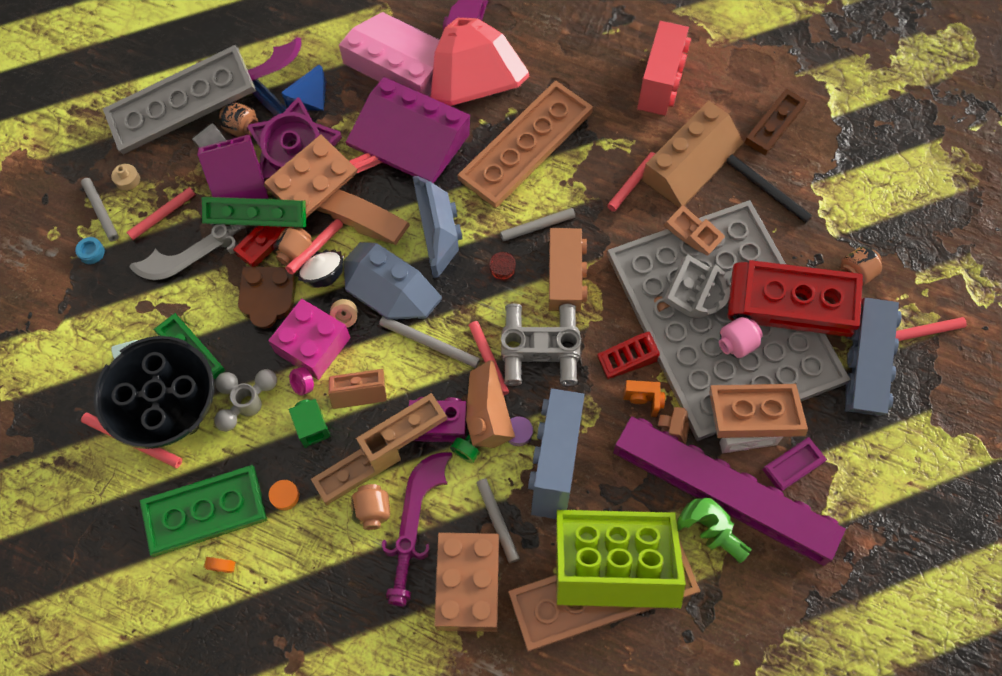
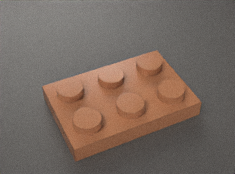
(312, 175)
(757, 411)

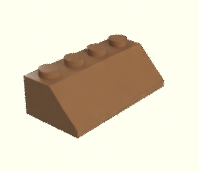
(693, 155)

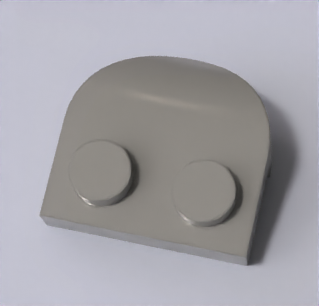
(697, 289)

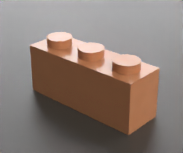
(567, 268)

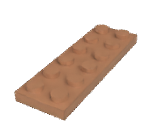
(525, 144)
(546, 623)

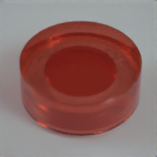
(502, 265)

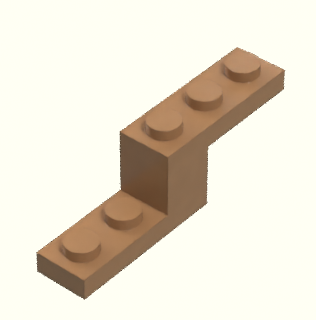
(379, 448)

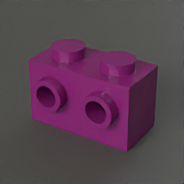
(451, 428)

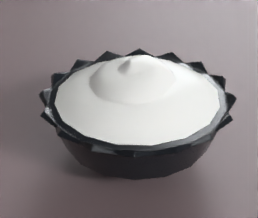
(321, 269)

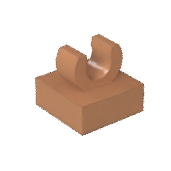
(676, 425)

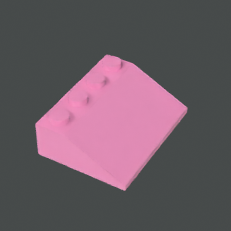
(392, 51)

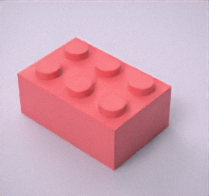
(663, 68)

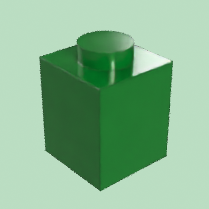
(309, 422)

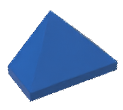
(309, 89)

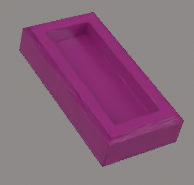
(794, 464)

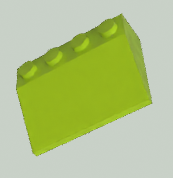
(618, 559)

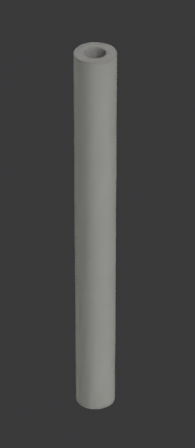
(430, 342)

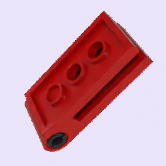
(770, 294)

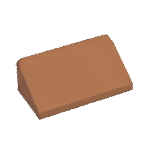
(357, 388)

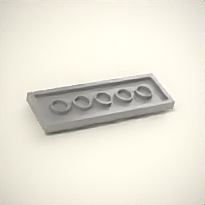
(179, 99)

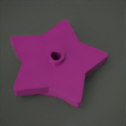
(287, 136)

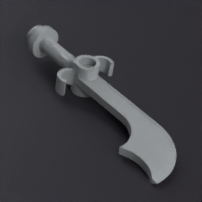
(161, 266)

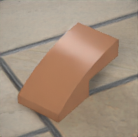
(697, 234)

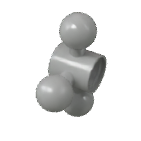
(228, 384)

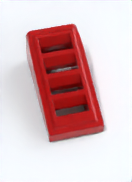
(632, 364)

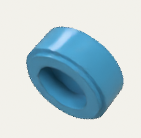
(90, 250)

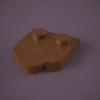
(266, 294)

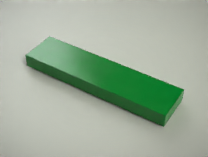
(254, 211)

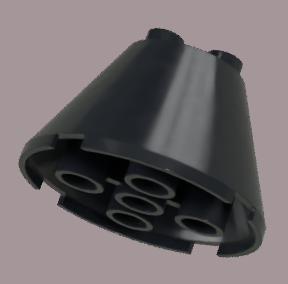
(154, 392)

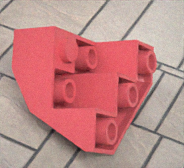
(474, 63)

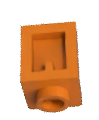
(642, 391)

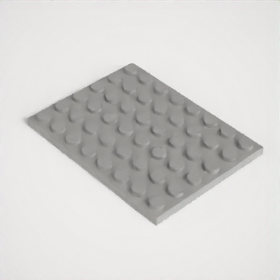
(691, 345)

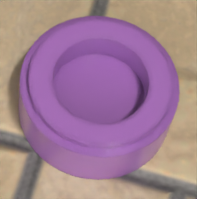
(523, 431)

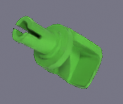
(719, 527)

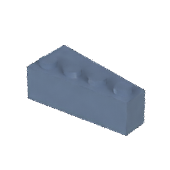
(873, 358)
(556, 453)

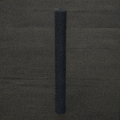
(768, 188)

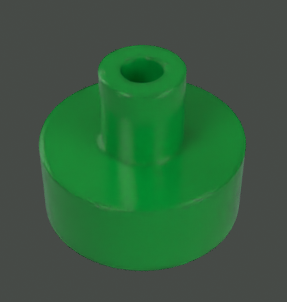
(465, 449)

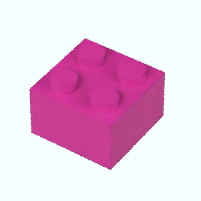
(309, 338)

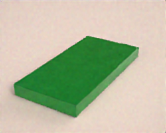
(202, 510)

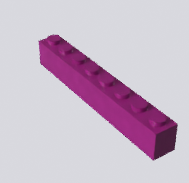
(737, 493)

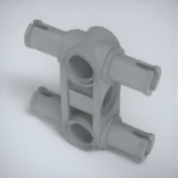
(540, 344)

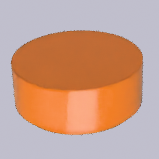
(284, 495)
(220, 565)

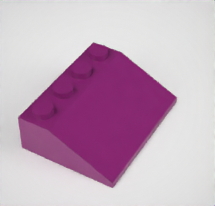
(409, 130)

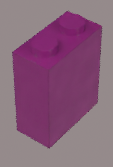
(233, 169)

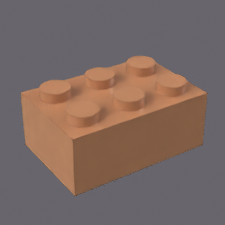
(467, 582)

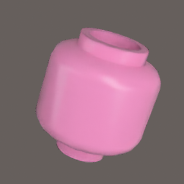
(740, 337)

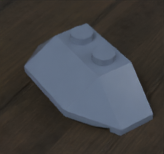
(438, 224)
(388, 283)

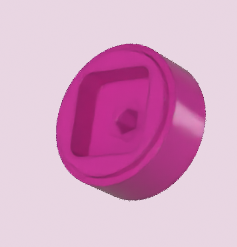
(301, 381)

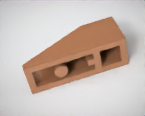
(486, 408)

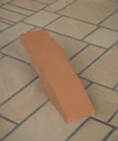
(365, 217)

